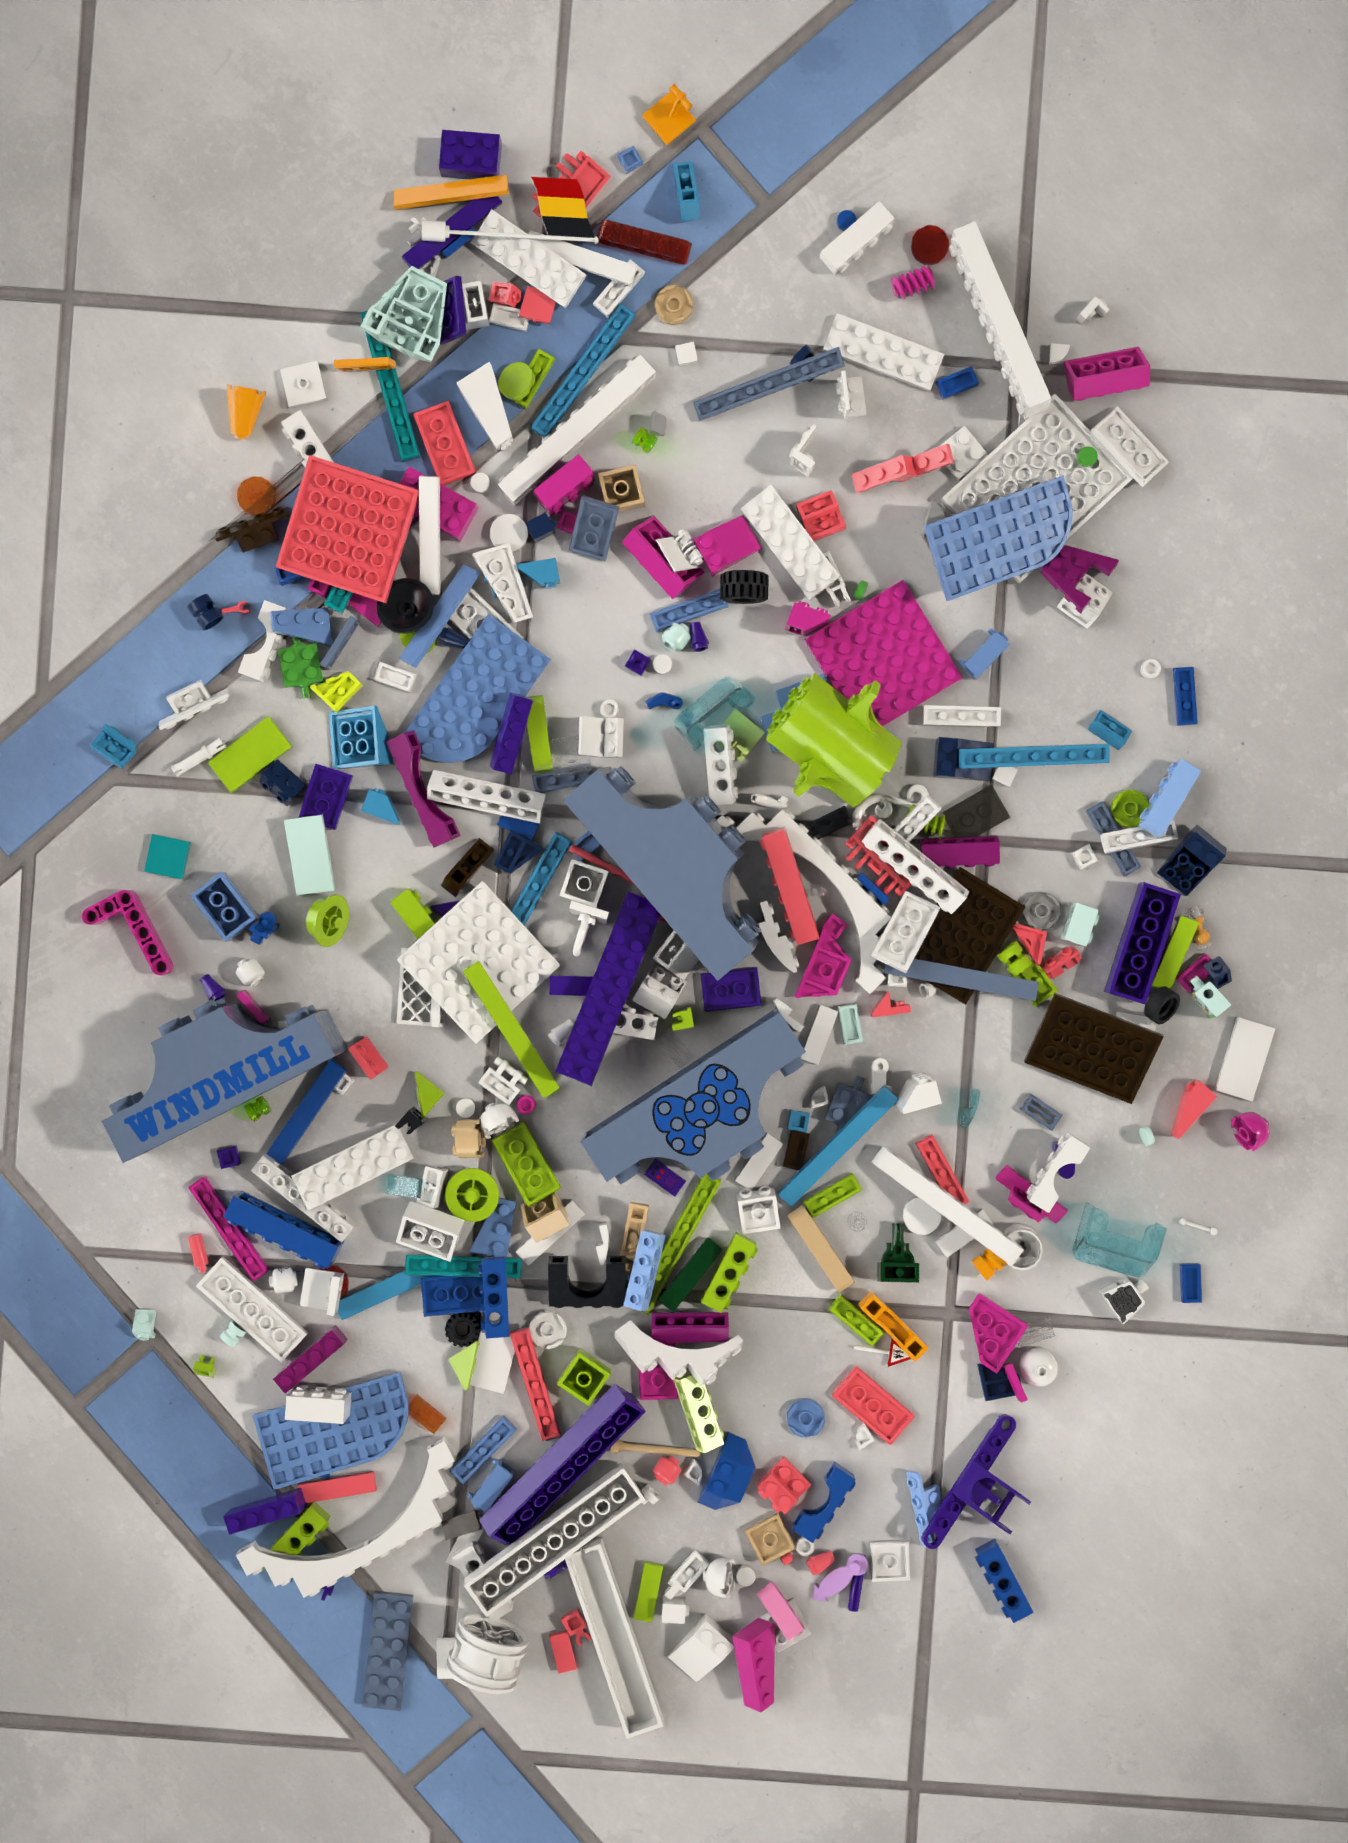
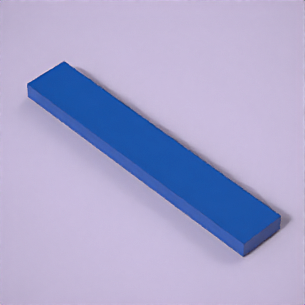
(306, 1111)

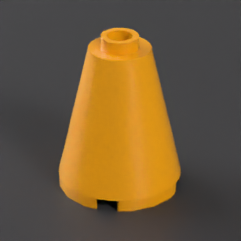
(244, 409)

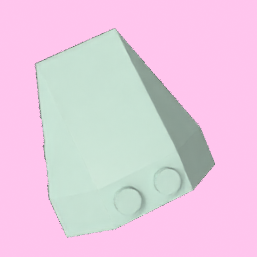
(409, 315)

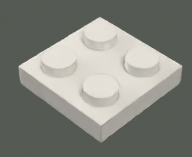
(966, 453)

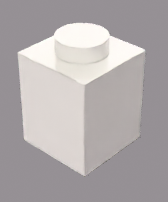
(674, 1610)

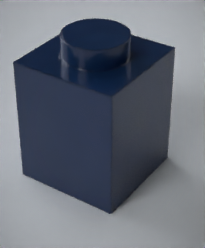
(541, 527)

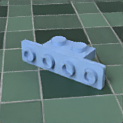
(924, 1501)

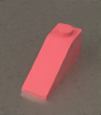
(1193, 1103)

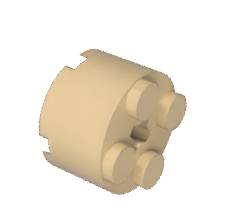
(468, 1139)

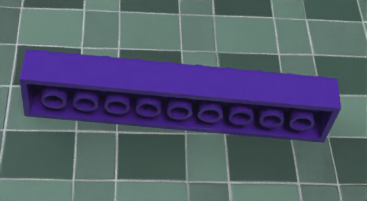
(609, 990)
(562, 1465)

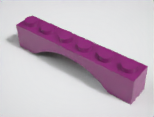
(406, 753)

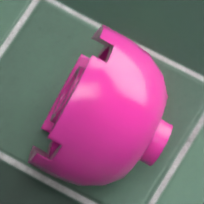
(1251, 1130)

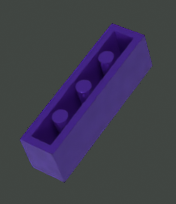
(511, 733)
(265, 1511)

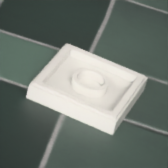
(890, 1560)

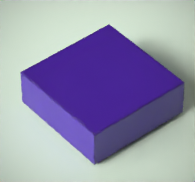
(228, 1157)

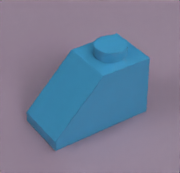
(541, 572)
(380, 806)

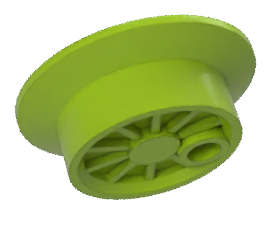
(328, 919)
(472, 1195)

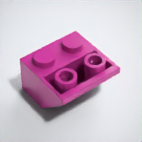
(806, 619)

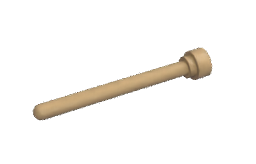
(618, 1446)

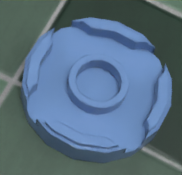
(805, 1417)

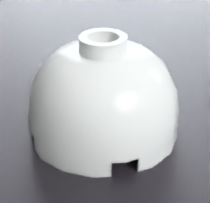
(497, 1119)
(1038, 1367)
(720, 1577)

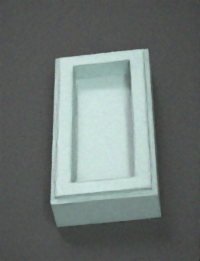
(850, 1024)

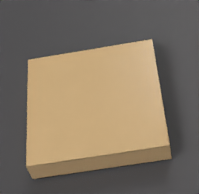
(770, 1539)

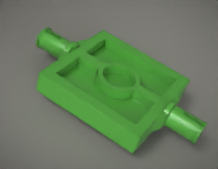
(300, 666)

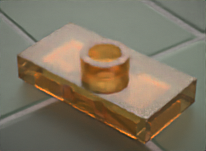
(426, 1414)

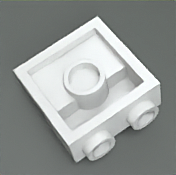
(758, 1210)

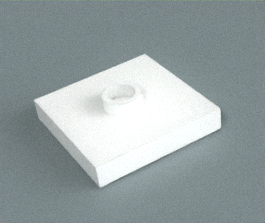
(303, 384)

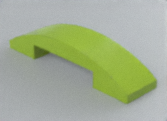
(539, 736)

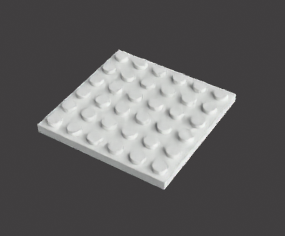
(473, 931)

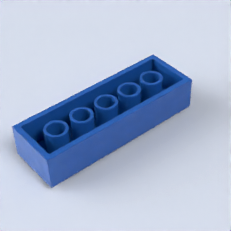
(283, 1229)

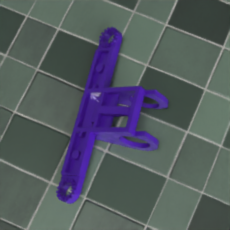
(975, 1486)

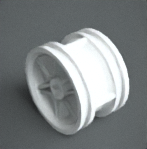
(487, 1653)

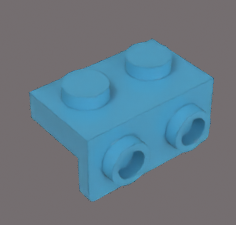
(114, 746)

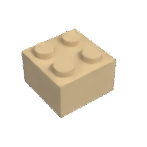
(622, 488)

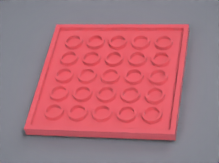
(348, 529)

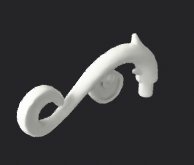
(887, 800)

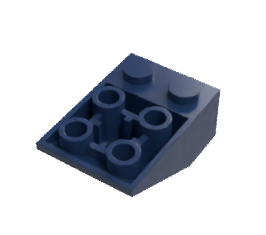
(1192, 860)

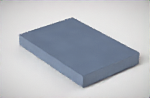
(594, 528)

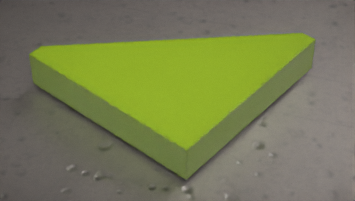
(427, 1093)
(464, 1364)

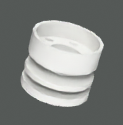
(1032, 1245)

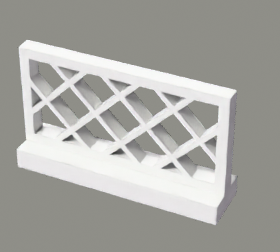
(437, 1013)

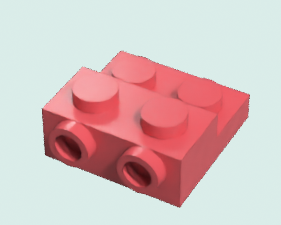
(783, 1485)

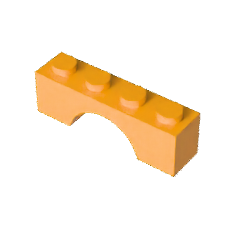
(893, 1325)

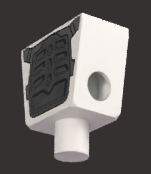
(1124, 1298)

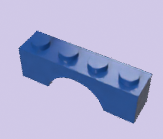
(811, 1522)

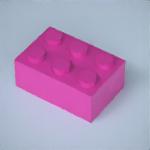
(565, 485)

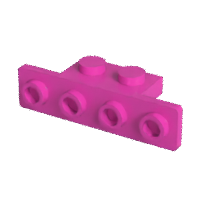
(1018, 1198)

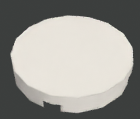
(510, 530)
(920, 1217)
(548, 1329)

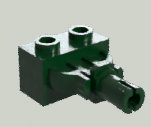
(897, 1264)

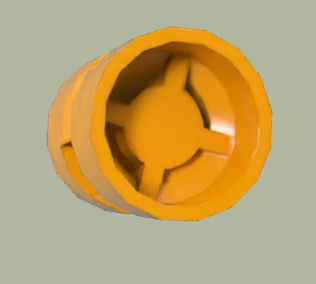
(988, 1264)

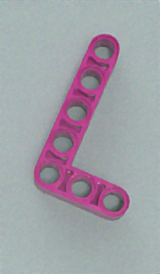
(136, 926)

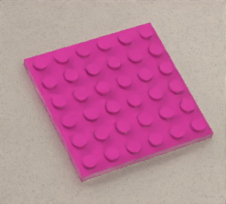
(885, 643)

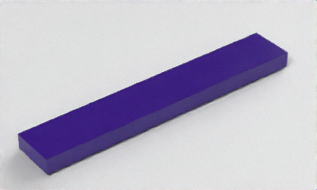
(462, 220)

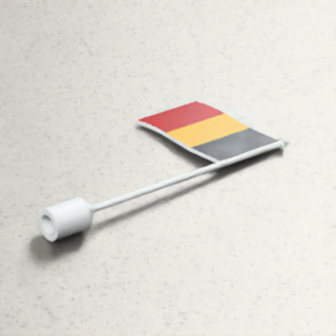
(560, 208)

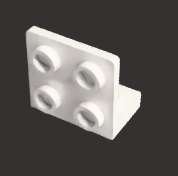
(851, 396)
(803, 461)
(1099, 597)
(601, 737)
(322, 1290)

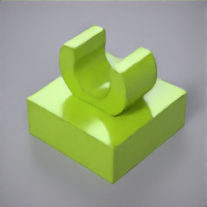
(204, 1369)

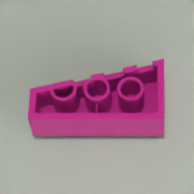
(756, 1662)

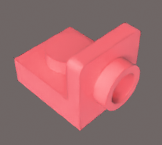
(505, 294)

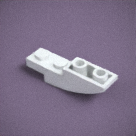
(781, 945)

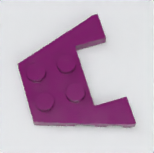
(1070, 567)

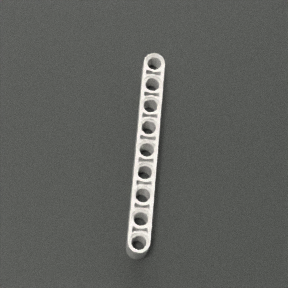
(948, 1205)

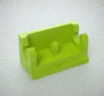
(685, 1016)

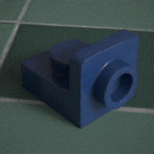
(1218, 972)

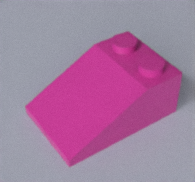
(727, 545)

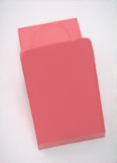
(884, 1008)

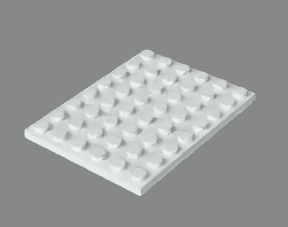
(1039, 452)

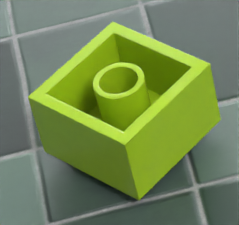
(584, 1376)

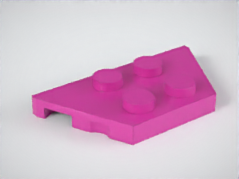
(825, 969)

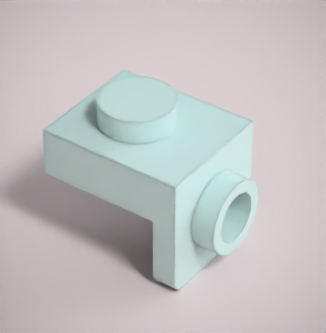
(144, 1324)

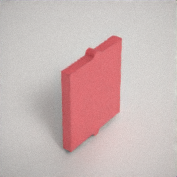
(537, 306)

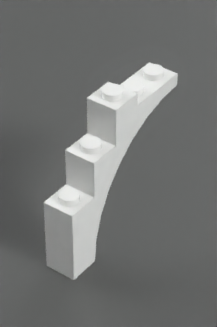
(701, 1362)

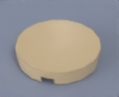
(673, 305)

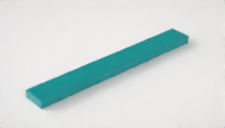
(394, 401)

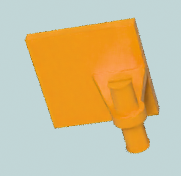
(670, 115)

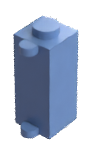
(985, 654)
(491, 1486)

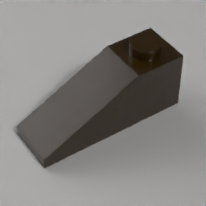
(466, 867)

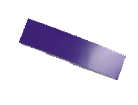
(569, 985)

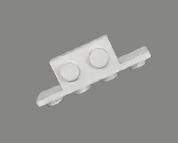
(190, 701)

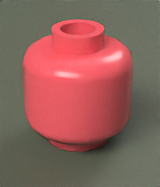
(667, 1470)

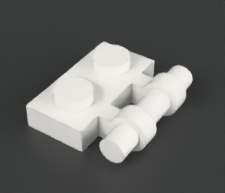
(499, 1085)

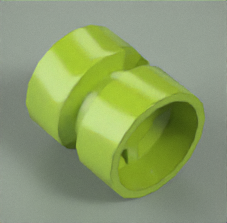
(1018, 964)

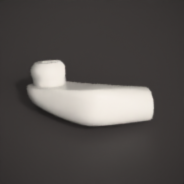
(770, 802)

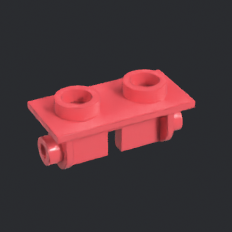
(1053, 966)

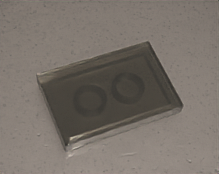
(976, 814)

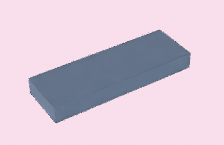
(340, 643)
(546, 782)

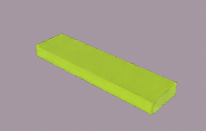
(1175, 952)

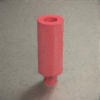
(198, 1252)

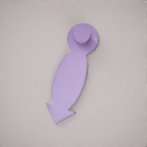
(840, 1577)

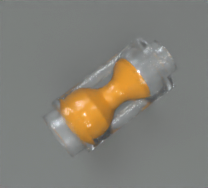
(1201, 937)

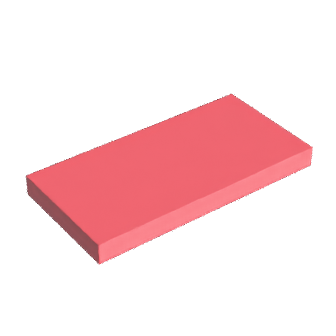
(444, 443)
(873, 1405)

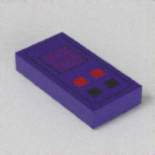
(665, 1177)

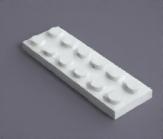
(530, 260)
(884, 352)
(790, 542)
(352, 1167)
(252, 1309)

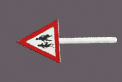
(896, 1354)

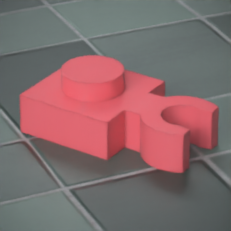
(575, 1624)

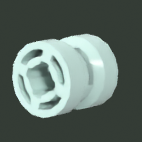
(232, 1335)

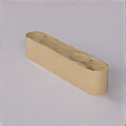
(820, 1248)

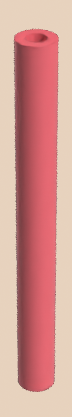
(599, 862)

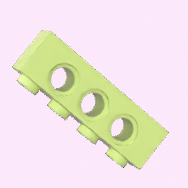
(714, 1436)

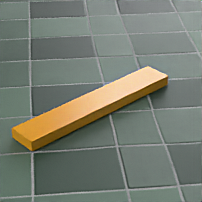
(451, 192)

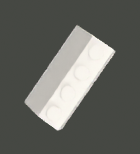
(918, 1093)

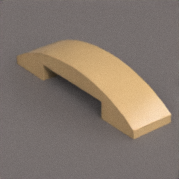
(635, 1223)

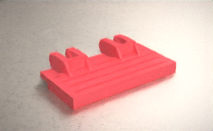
(588, 174)
(876, 863)

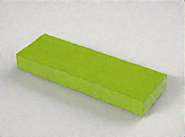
(540, 365)
(832, 1195)
(856, 1320)
(648, 1591)

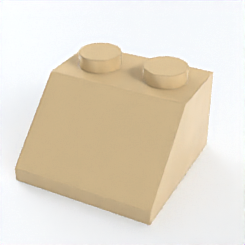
(545, 1217)

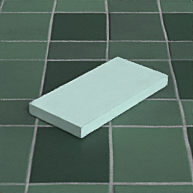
(309, 854)

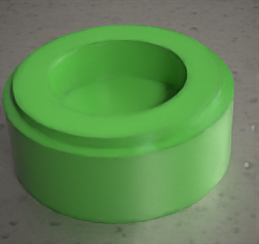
(1087, 456)
(861, 589)

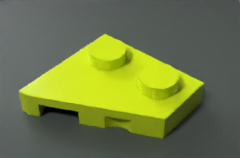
(337, 690)

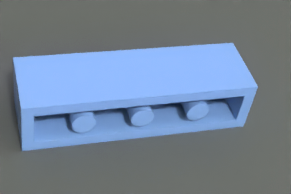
(1169, 797)

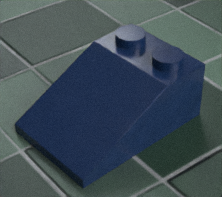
(947, 759)

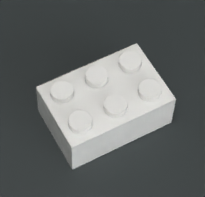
(430, 1231)
(318, 1405)

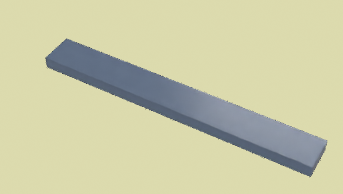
(769, 383)
(969, 979)

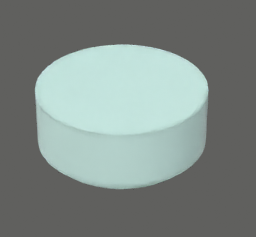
(1146, 1136)

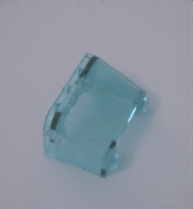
(689, 720)

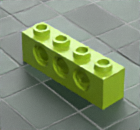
(722, 1301)
(313, 1515)

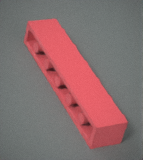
(790, 885)

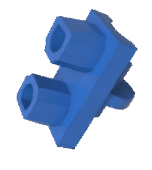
(263, 927)

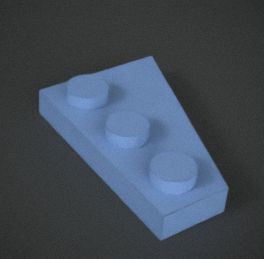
(304, 624)
(496, 1230)

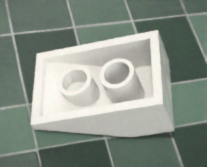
(702, 1648)

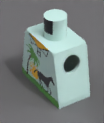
(1215, 1001)

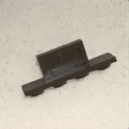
(254, 532)

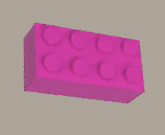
(455, 509)

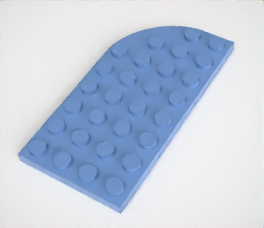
(1000, 537)
(472, 697)
(309, 1449)

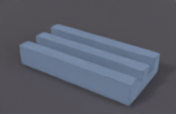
(1027, 1103)

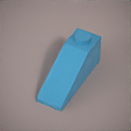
(687, 191)

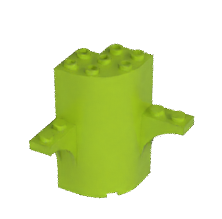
(834, 739)

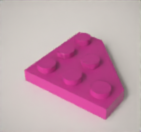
(994, 1331)

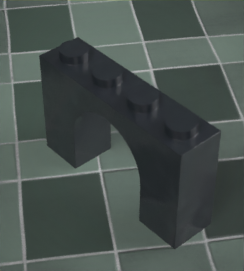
(565, 1294)

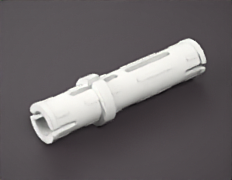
(204, 753)

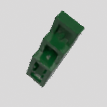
(690, 1274)

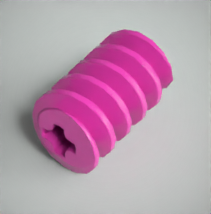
(913, 282)

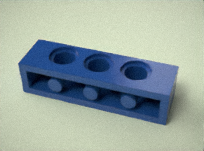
(500, 1327)
(1019, 1607)

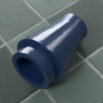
(452, 638)

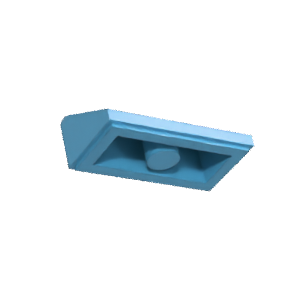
(1109, 730)

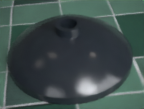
(404, 595)

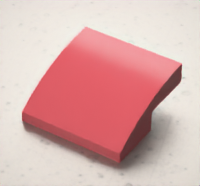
(821, 516)

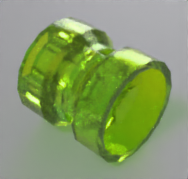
(644, 440)
(258, 1108)

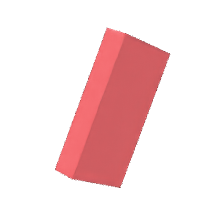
(563, 1651)

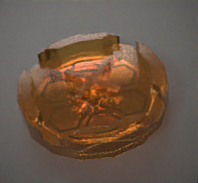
(256, 495)

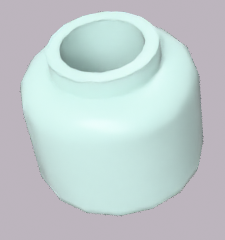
(676, 637)

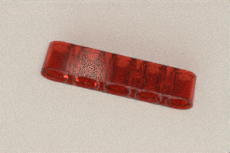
(644, 242)

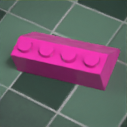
(1107, 373)
(645, 549)

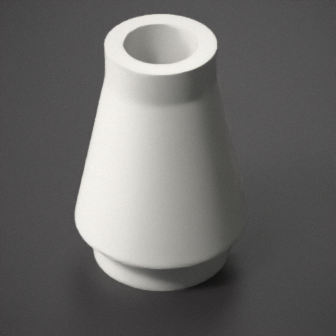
(561, 1033)

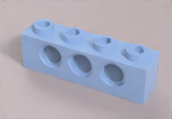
(644, 1270)

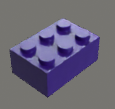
(469, 154)

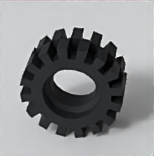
(457, 1339)

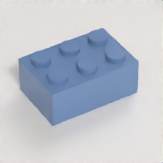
(225, 906)

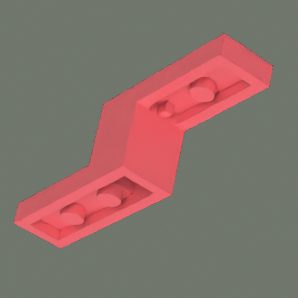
(903, 468)

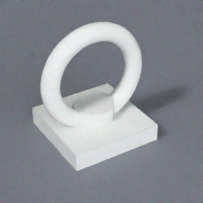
(587, 917)

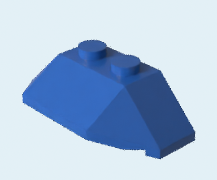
(729, 1474)

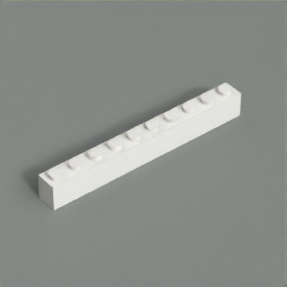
(577, 429)

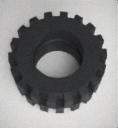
(744, 586)

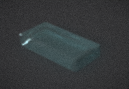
(404, 1186)

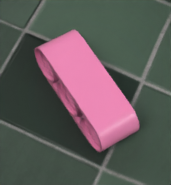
(780, 1610)

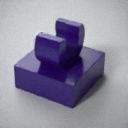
(637, 662)

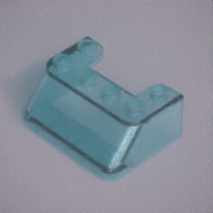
(1116, 1251)

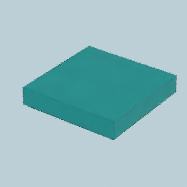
(167, 856)

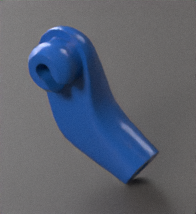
(664, 699)

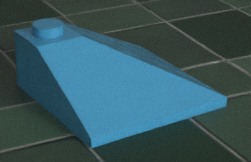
(358, 738)

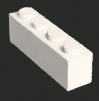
(857, 238)

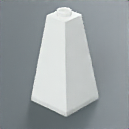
(485, 401)

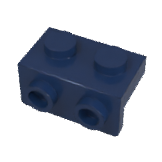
(281, 782)

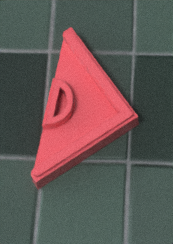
(1032, 940)

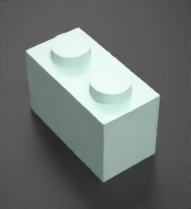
(1080, 924)

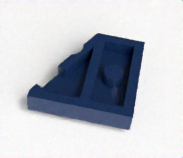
(516, 852)
(995, 1385)

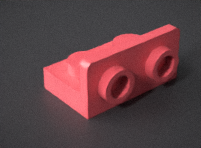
(368, 1057)

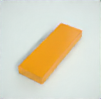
(365, 364)

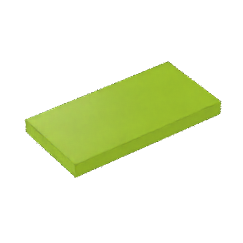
(250, 754)
(526, 1164)

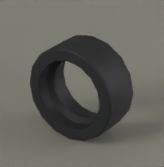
(1162, 1005)

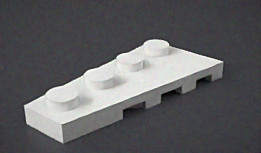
(503, 576)

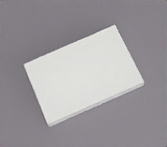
(493, 1363)

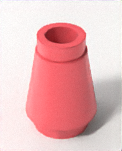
(820, 1562)

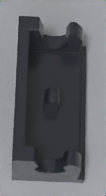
(830, 822)
(413, 1118)

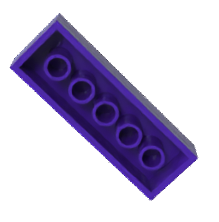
(1142, 943)

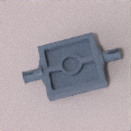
(846, 1103)

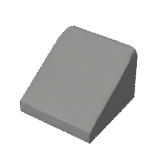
(657, 424)

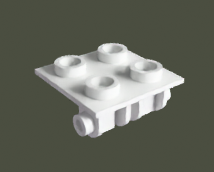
(681, 551)
(781, 1641)

